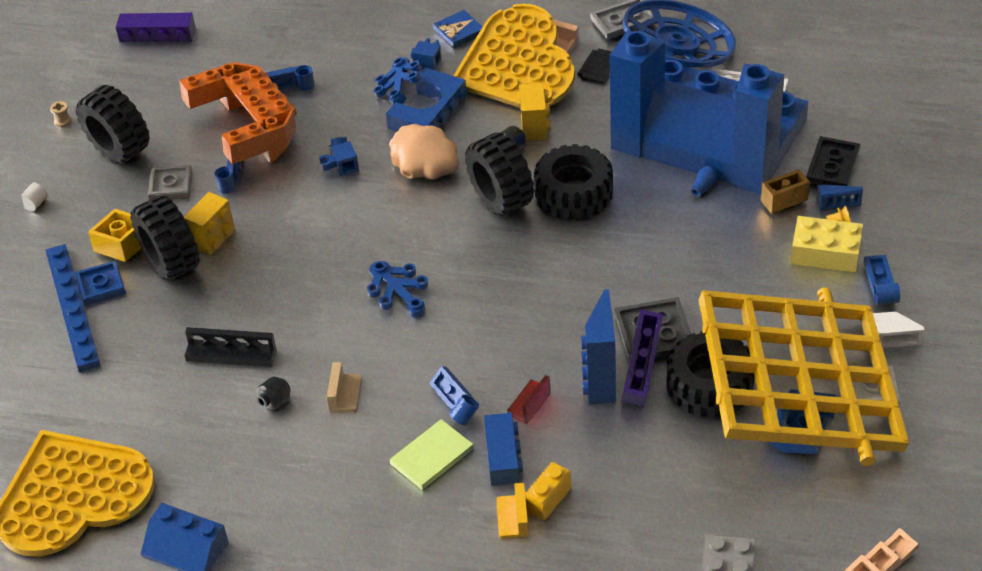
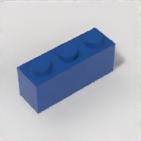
(503, 448)

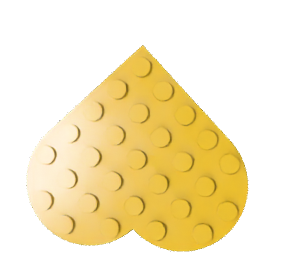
(517, 50)
(71, 486)

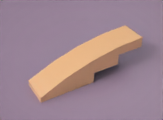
(886, 555)

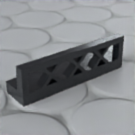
(231, 350)

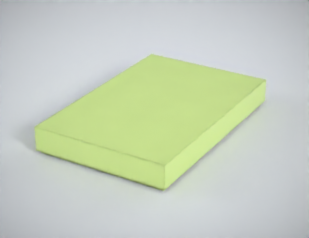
(431, 454)

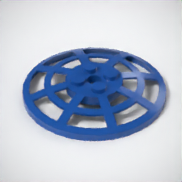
(681, 39)

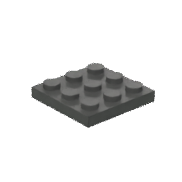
(672, 329)

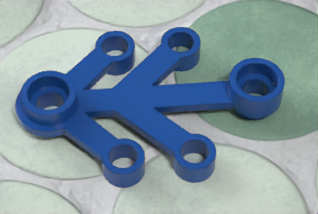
(397, 75)
(383, 271)

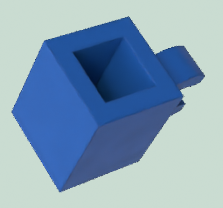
(427, 54)
(342, 158)

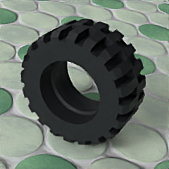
(112, 124)
(499, 174)
(573, 200)
(165, 237)
(696, 393)

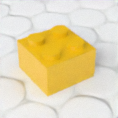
(534, 111)
(210, 222)
(115, 236)

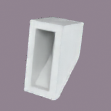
(898, 330)

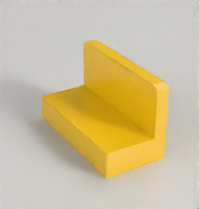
(513, 514)

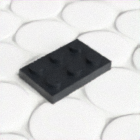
(833, 162)

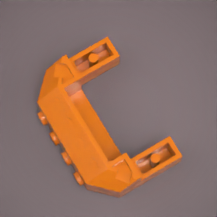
(250, 88)

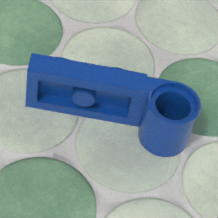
(293, 76)
(227, 177)
(881, 280)
(454, 395)

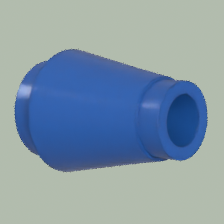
(705, 179)

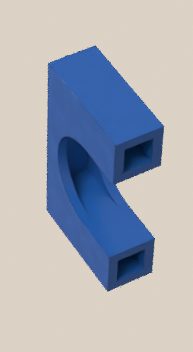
(436, 85)

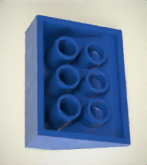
(599, 354)

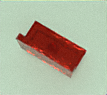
(530, 400)

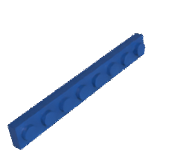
(72, 308)

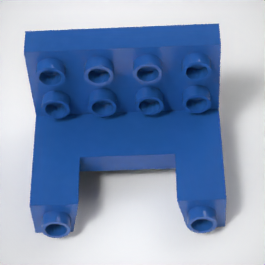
(698, 116)

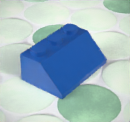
(183, 539)

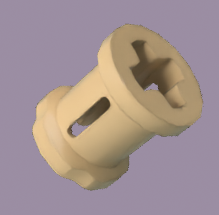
(60, 113)

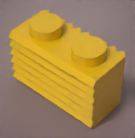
(548, 491)

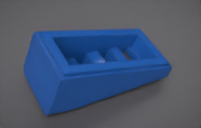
(831, 196)

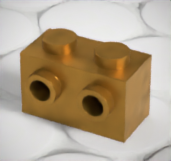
(785, 191)

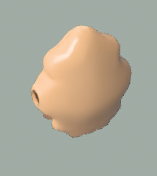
(423, 152)

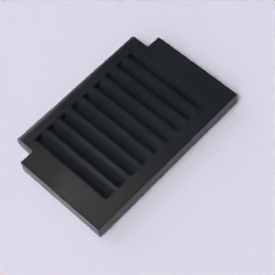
(596, 67)

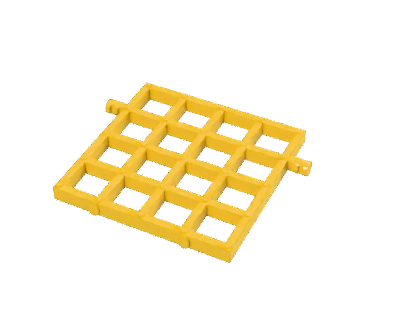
(803, 371)

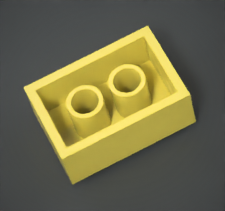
(826, 244)

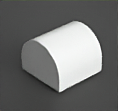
(34, 196)

